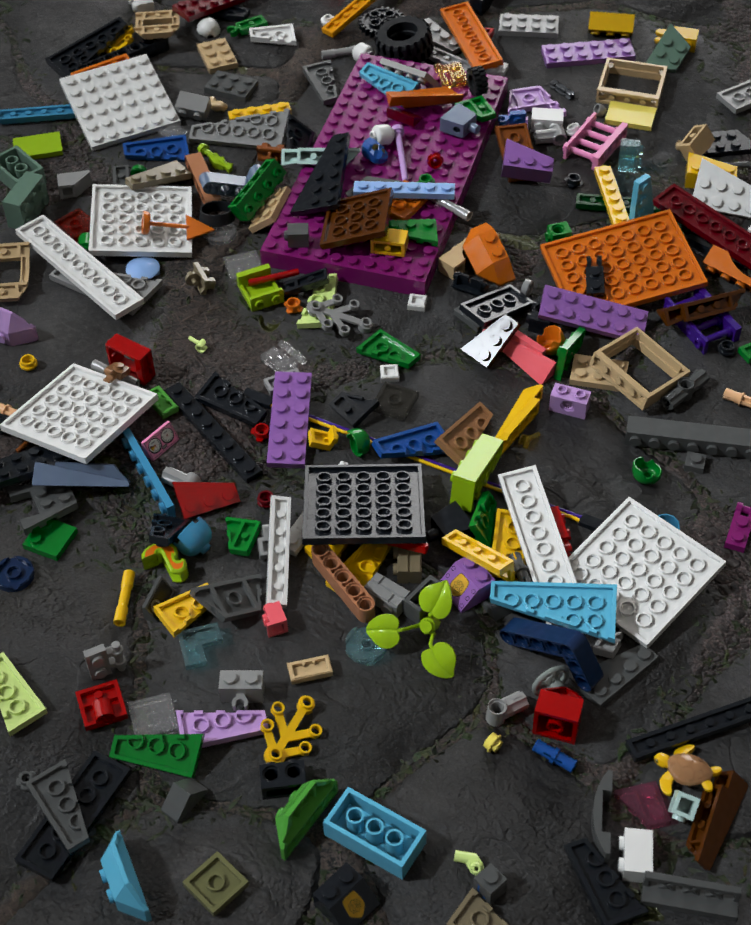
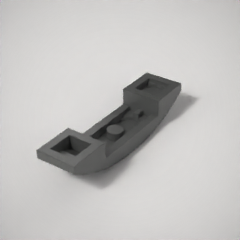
(601, 839)

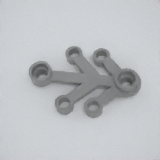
(319, 309)

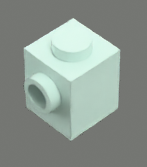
(683, 806)

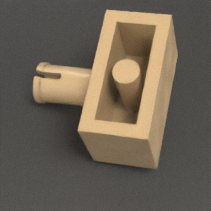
(696, 141)

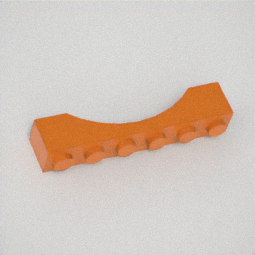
(720, 262)

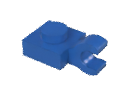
(514, 117)

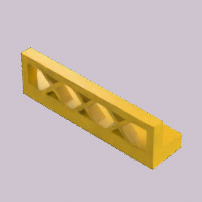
(480, 554)

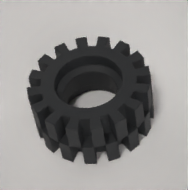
(477, 80)

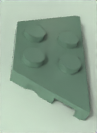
(670, 50)

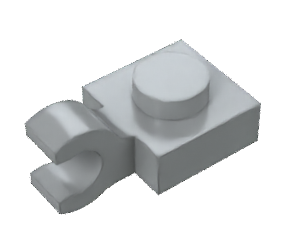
(263, 542)

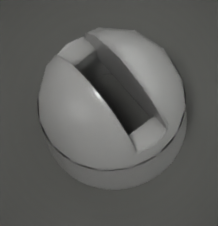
(599, 109)

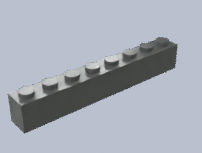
(688, 437)

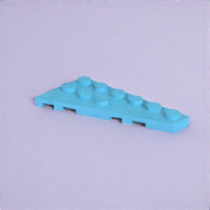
(570, 605)

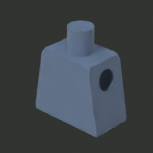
(459, 121)

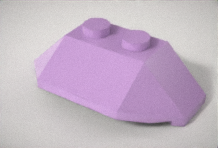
(15, 329)

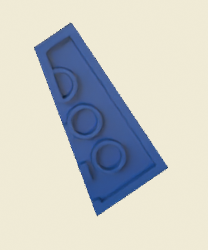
(158, 149)
(410, 443)

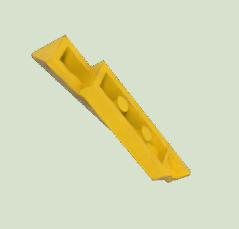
(521, 415)

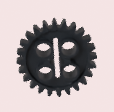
(373, 19)

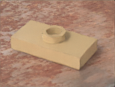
(309, 669)

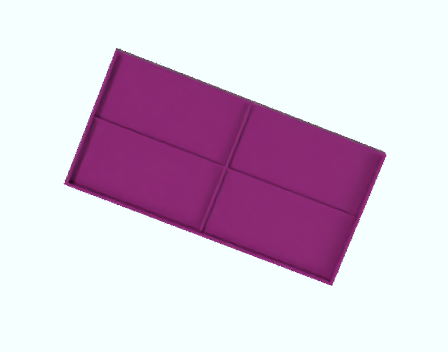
(357, 112)

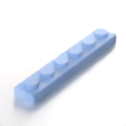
(409, 190)

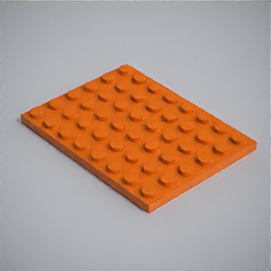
(640, 260)

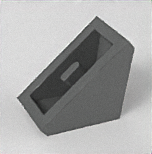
(182, 798)

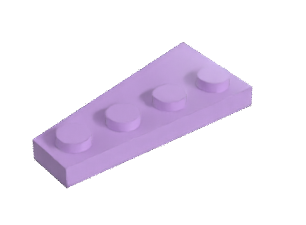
(222, 725)

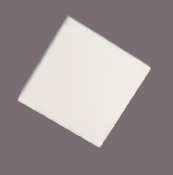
(417, 302)
(389, 373)

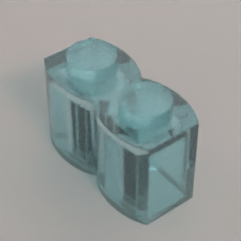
(629, 155)

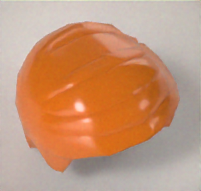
(551, 339)

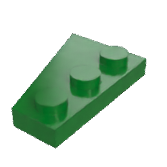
(484, 519)

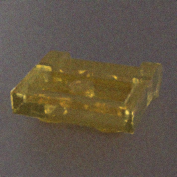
(455, 72)

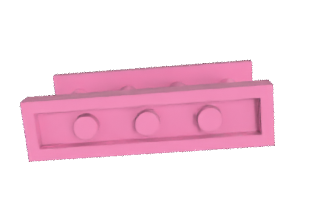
(604, 150)

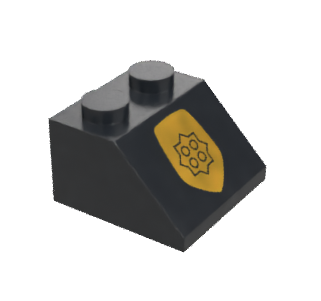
(345, 897)

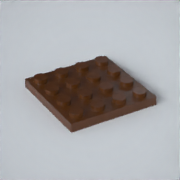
(358, 219)

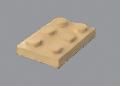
(217, 55)
(270, 210)
(584, 375)

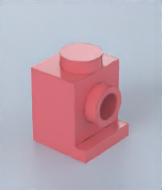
(274, 619)

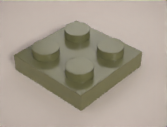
(215, 883)

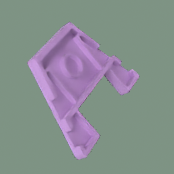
(531, 98)

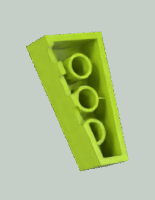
(475, 471)

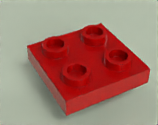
(101, 705)

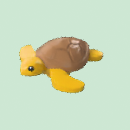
(685, 769)

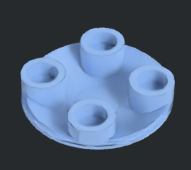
(143, 267)

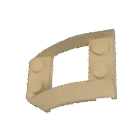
(153, 31)
(15, 252)

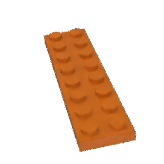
(471, 36)

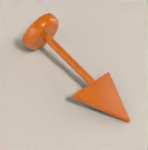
(193, 227)

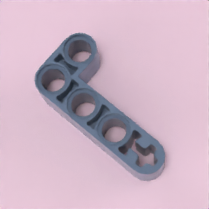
(225, 183)

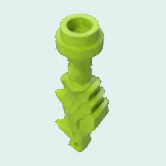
(216, 161)

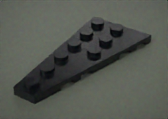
(86, 48)
(326, 181)

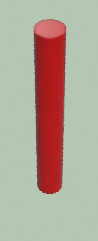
(272, 277)

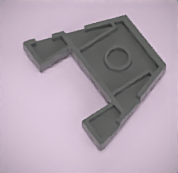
(49, 501)

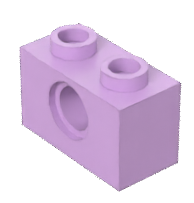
(569, 401)

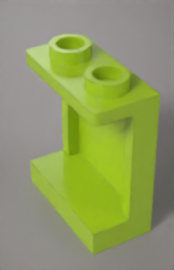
(259, 295)

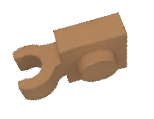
(116, 371)

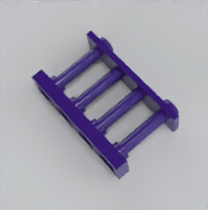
(724, 321)

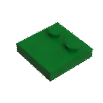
(51, 539)

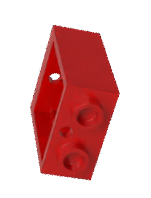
(143, 366)

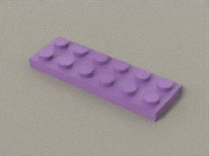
(587, 52)
(590, 312)
(289, 420)

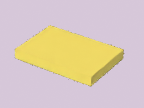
(634, 115)

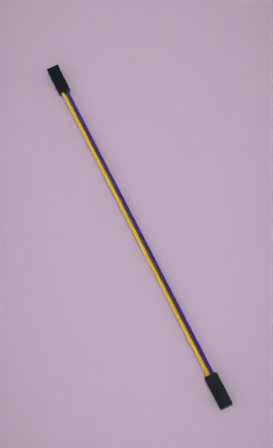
(585, 520)

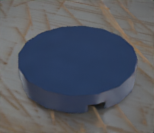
(15, 574)

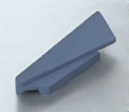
(78, 475)

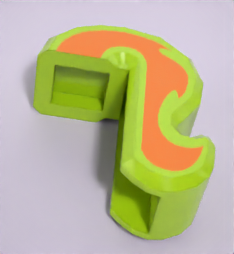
(169, 555)

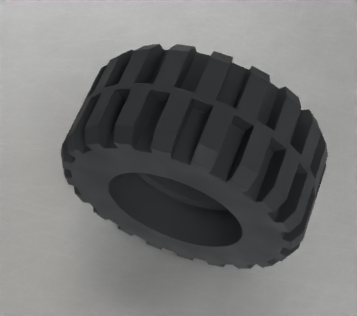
(404, 39)

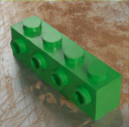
(257, 190)

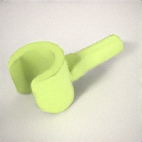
(200, 345)

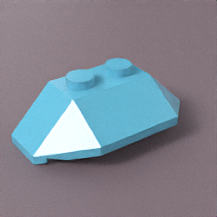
(123, 880)

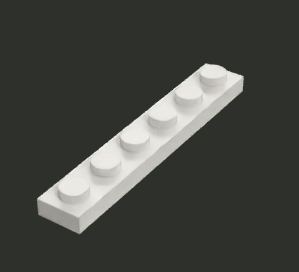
(278, 550)

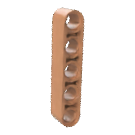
(196, 165)
(343, 582)

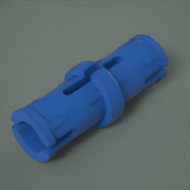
(554, 755)

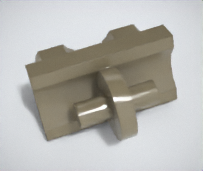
(200, 278)

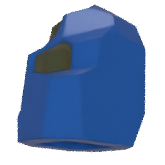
(374, 151)

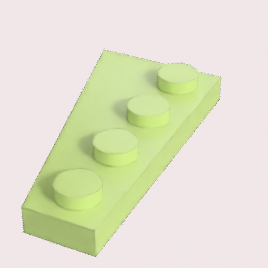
(320, 294)
(17, 700)

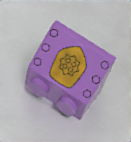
(468, 584)

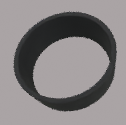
(216, 220)

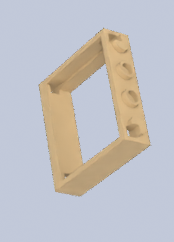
(632, 69)
(625, 383)

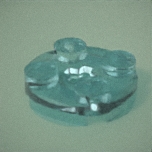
(361, 654)

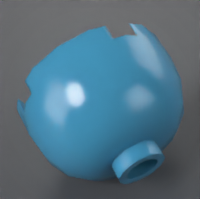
(194, 538)

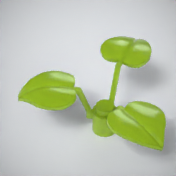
(436, 600)

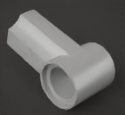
(554, 135)
(173, 475)
(505, 707)

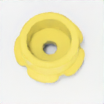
(493, 742)

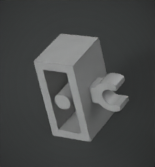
(241, 687)

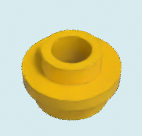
(28, 362)

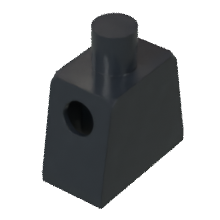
(446, 521)

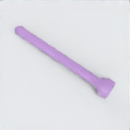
(399, 133)

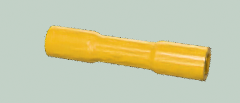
(122, 607)

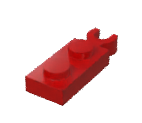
(564, 533)

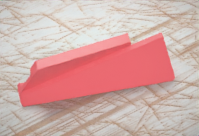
(530, 357)

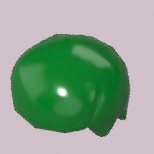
(359, 441)
(646, 472)

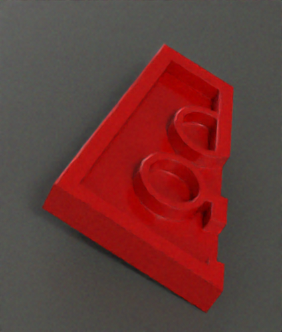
(204, 497)

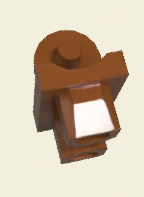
(265, 152)

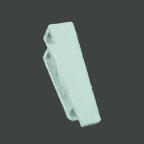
(310, 156)

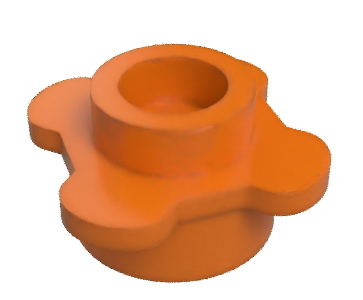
(293, 305)

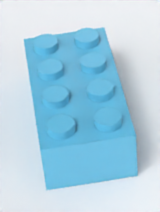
(375, 832)

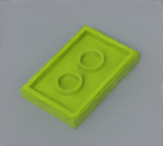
(40, 145)

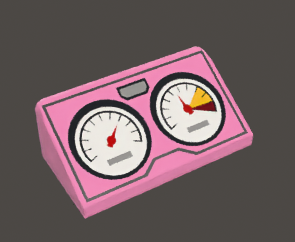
(159, 441)

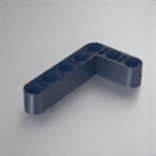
(559, 642)

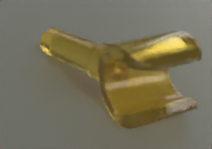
(525, 439)

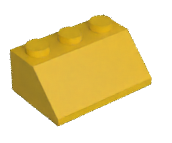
(611, 23)

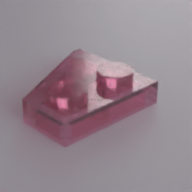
(646, 804)

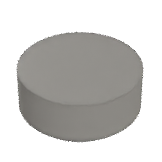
(527, 287)

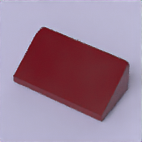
(403, 116)

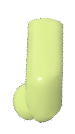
(471, 860)

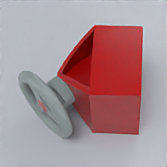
(557, 707)

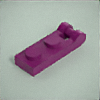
(739, 529)

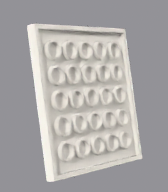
(119, 102)
(118, 219)
(79, 413)
(651, 563)

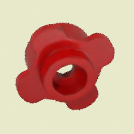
(256, 431)

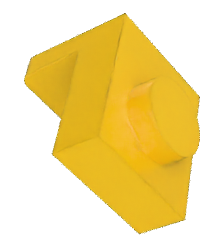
(323, 439)

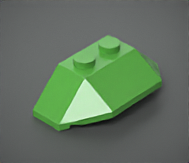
(302, 812)

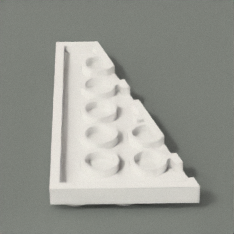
(722, 191)

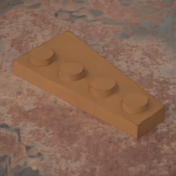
(463, 433)

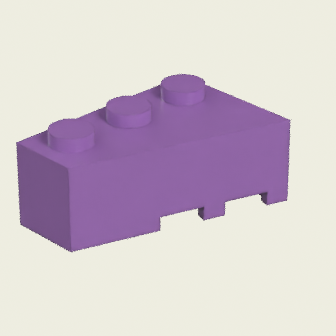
(526, 163)

